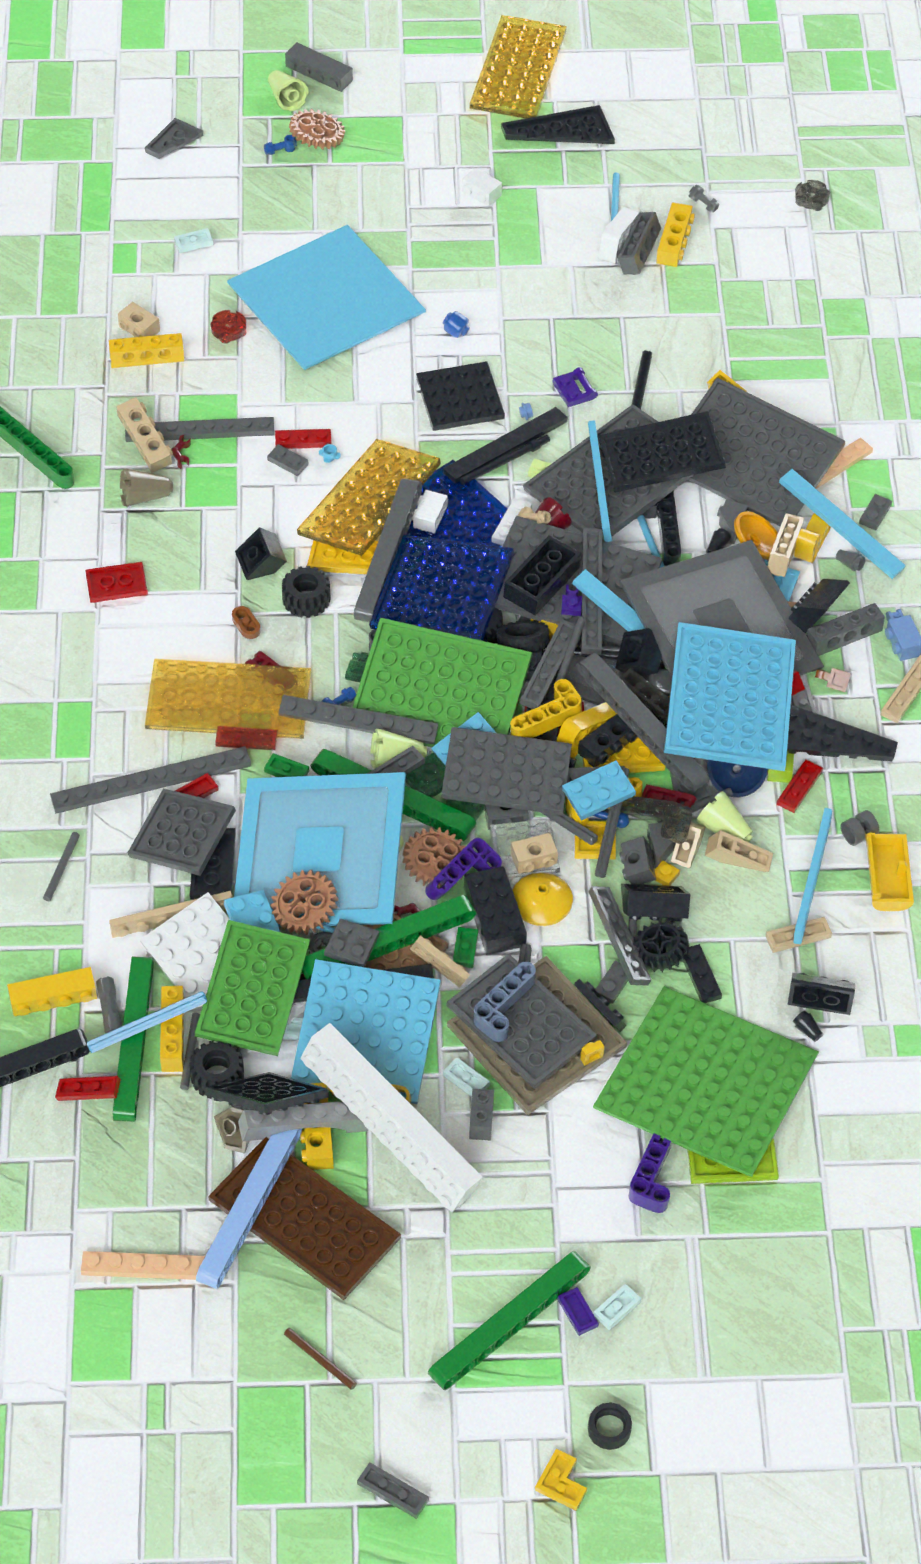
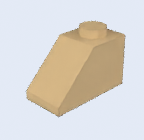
(686, 852)

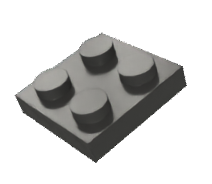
(351, 943)

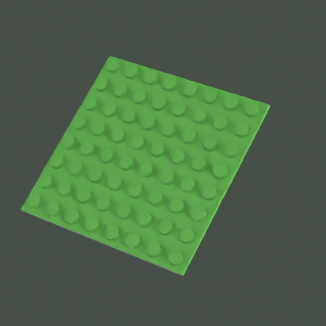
(706, 1081)

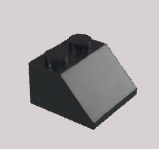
(260, 554)
(639, 652)

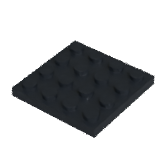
(460, 396)
(266, 1093)

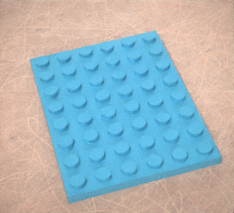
(730, 696)

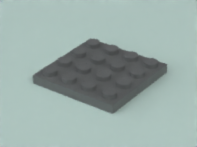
(181, 831)

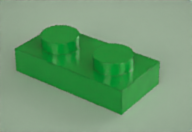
(284, 767)
(465, 946)

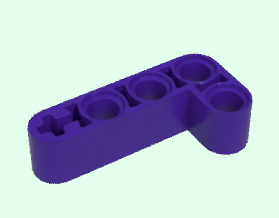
(457, 869)
(647, 1182)

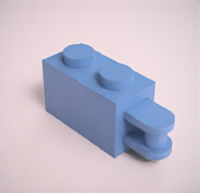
(903, 635)

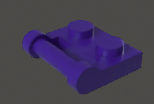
(570, 391)

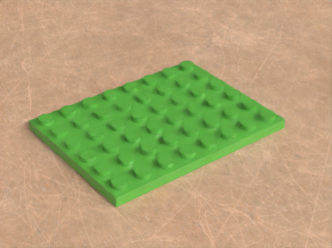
(441, 678)

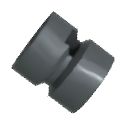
(856, 828)

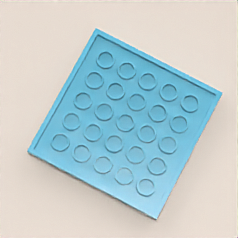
(378, 1013)

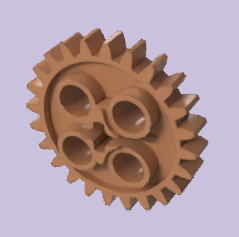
(316, 129)
(433, 856)
(295, 889)

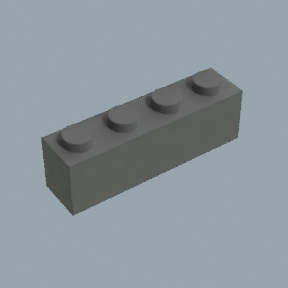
(319, 67)

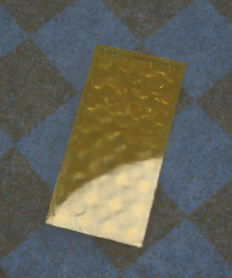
(518, 67)
(360, 502)
(215, 694)

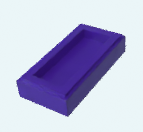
(577, 1311)

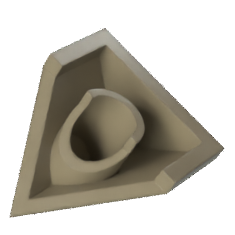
(229, 1129)

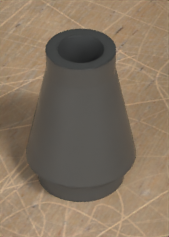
(852, 560)

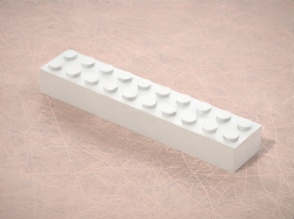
(390, 1117)

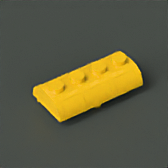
(889, 871)

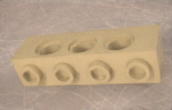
(156, 458)
(785, 545)

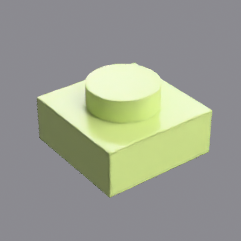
(536, 467)

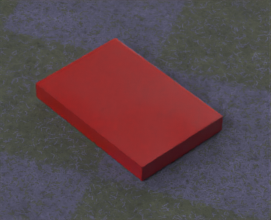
(116, 582)

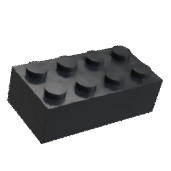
(542, 575)
(496, 910)

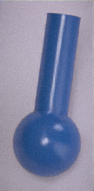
(623, 820)

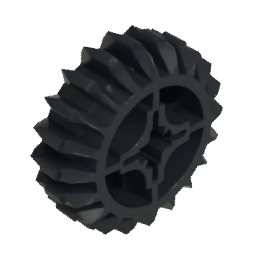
(669, 938)

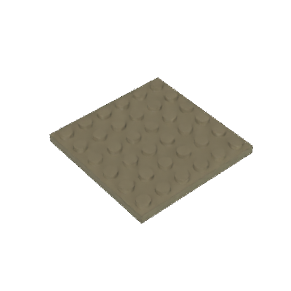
(517, 1088)

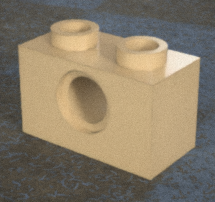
(138, 321)
(524, 850)

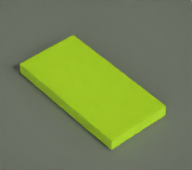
(708, 1171)

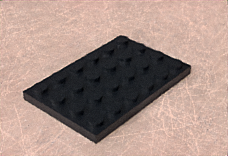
(662, 451)

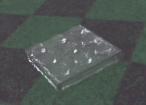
(505, 833)

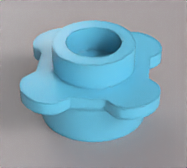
(329, 453)

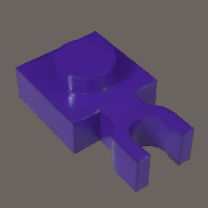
(571, 603)

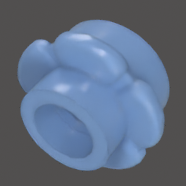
(526, 411)

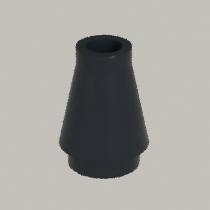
(719, 540)
(806, 1024)

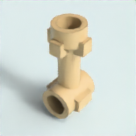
(540, 516)

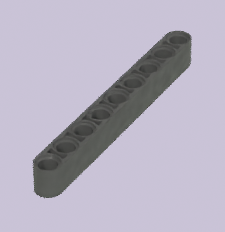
(391, 536)
(640, 720)

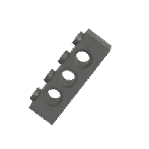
(639, 243)
(846, 629)

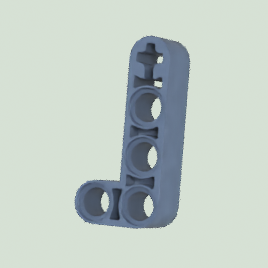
(520, 979)

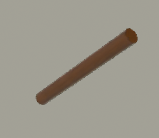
(320, 1358)

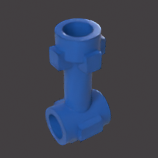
(288, 144)
(347, 695)

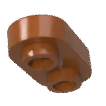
(248, 626)

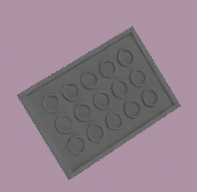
(506, 771)
(541, 1028)

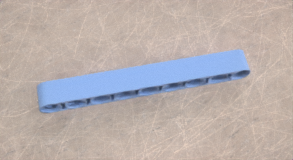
(247, 1208)

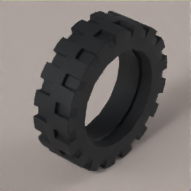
(524, 635)

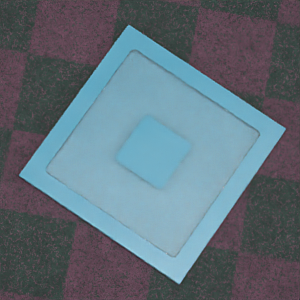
(330, 826)

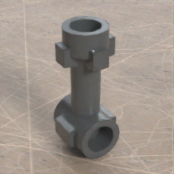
(697, 193)

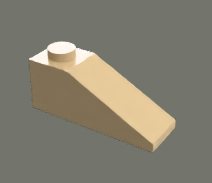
(737, 852)

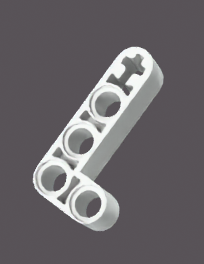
(616, 234)

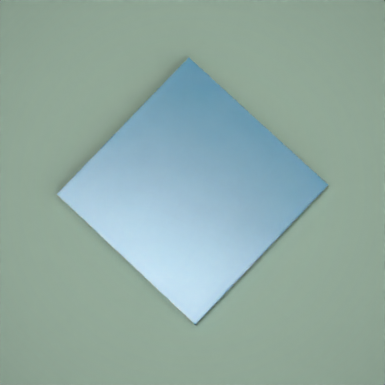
(326, 296)

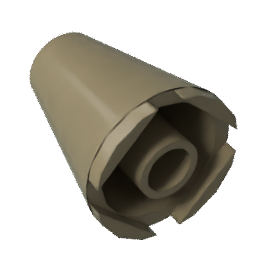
(143, 487)

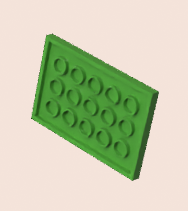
(252, 988)

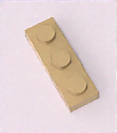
(783, 938)
(440, 961)

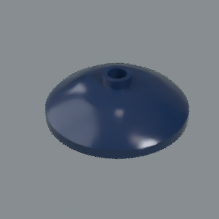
(741, 783)

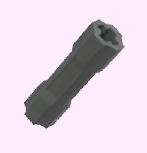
(108, 1001)

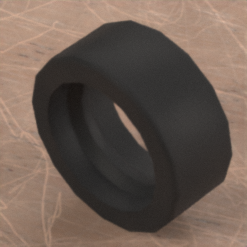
(614, 1410)

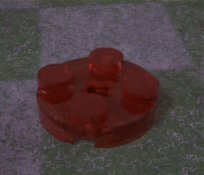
(231, 333)

